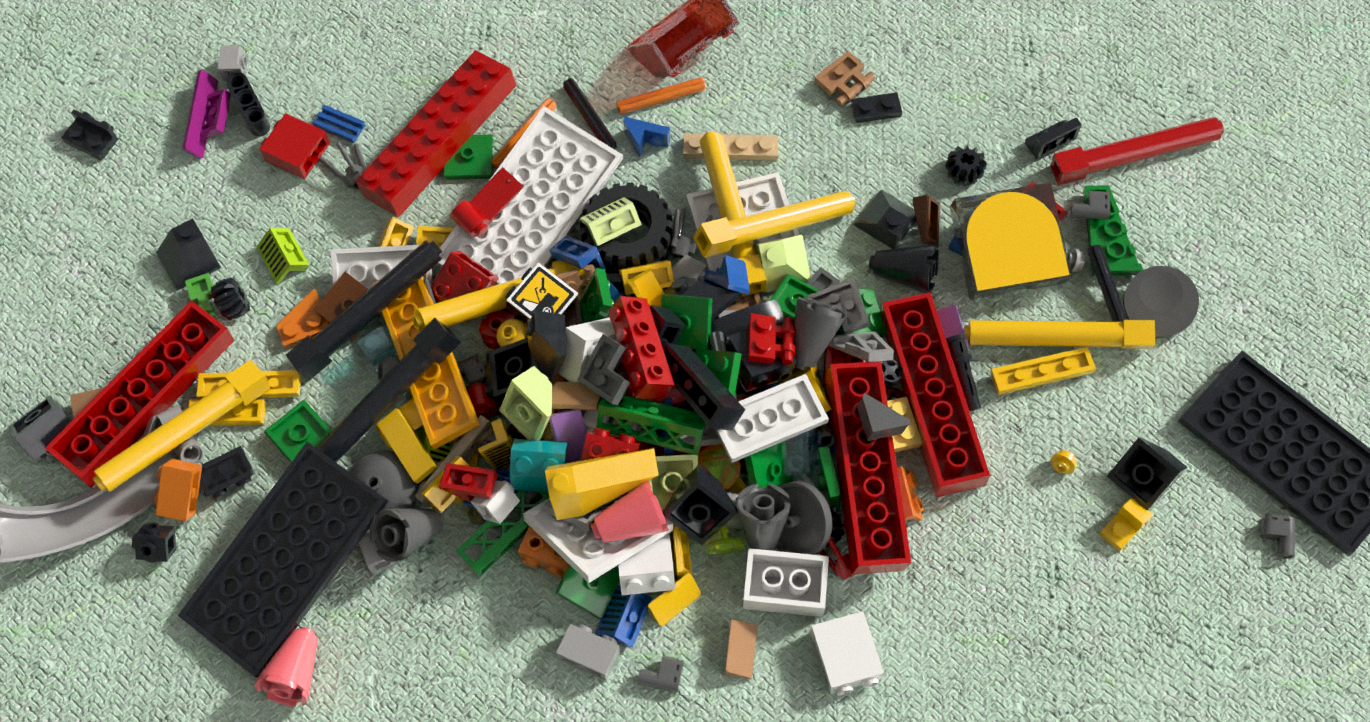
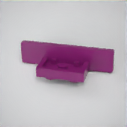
(206, 114)

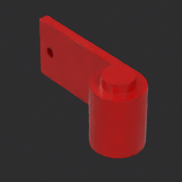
(487, 204)

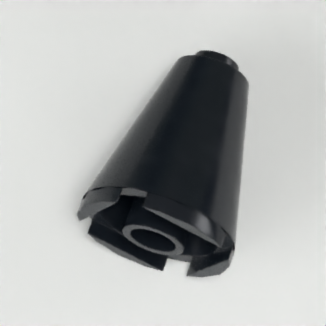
(907, 266)

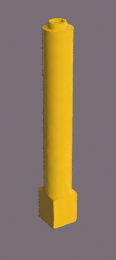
(730, 205)
(720, 235)
(478, 302)
(1124, 334)
(242, 386)

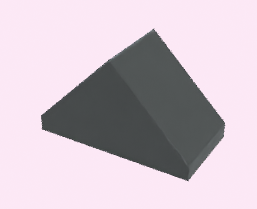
(879, 419)

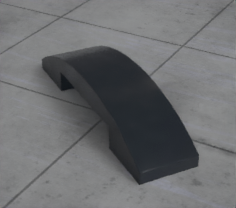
(739, 320)

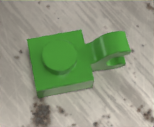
(200, 292)

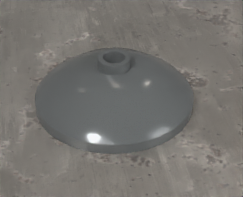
(392, 478)

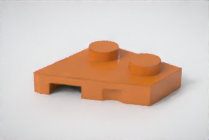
(301, 322)

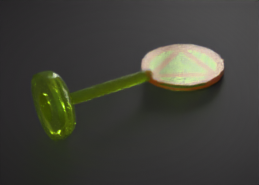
(717, 463)

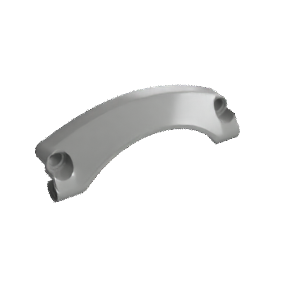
(63, 525)

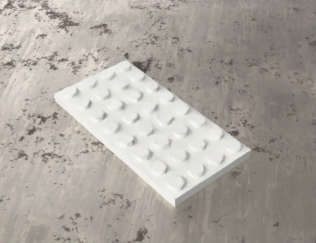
(559, 176)

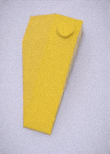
(590, 483)

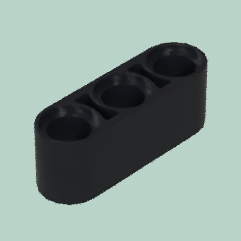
(248, 103)

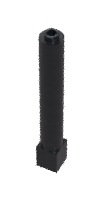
(432, 345)
(314, 353)

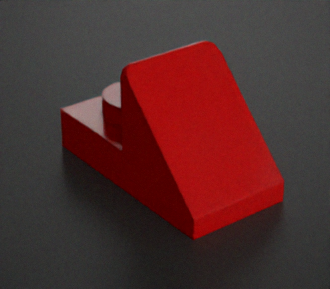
(468, 481)

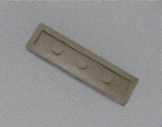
(464, 448)

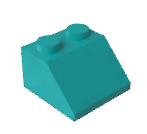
(530, 461)

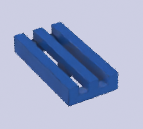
(357, 128)

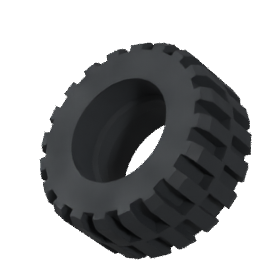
(650, 210)

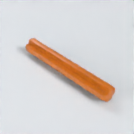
(660, 95)
(502, 154)

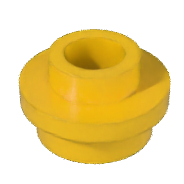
(1064, 462)

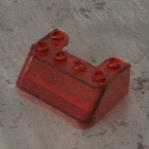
(679, 34)

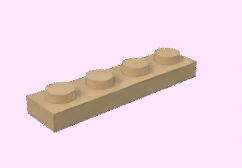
(737, 146)

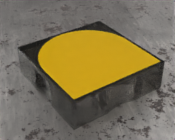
(1010, 240)

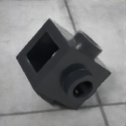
(154, 542)

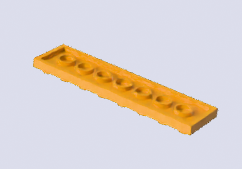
(440, 390)

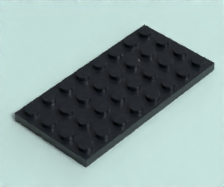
(1287, 449)
(282, 559)

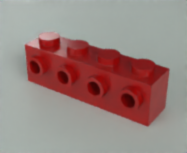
(644, 353)

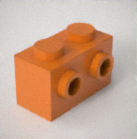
(178, 489)
(537, 552)

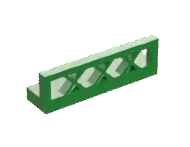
(653, 417)
(503, 544)

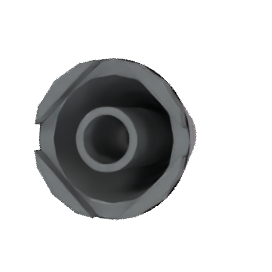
(814, 330)
(763, 515)
(403, 531)

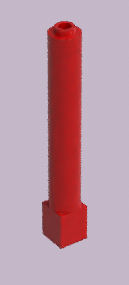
(1077, 163)

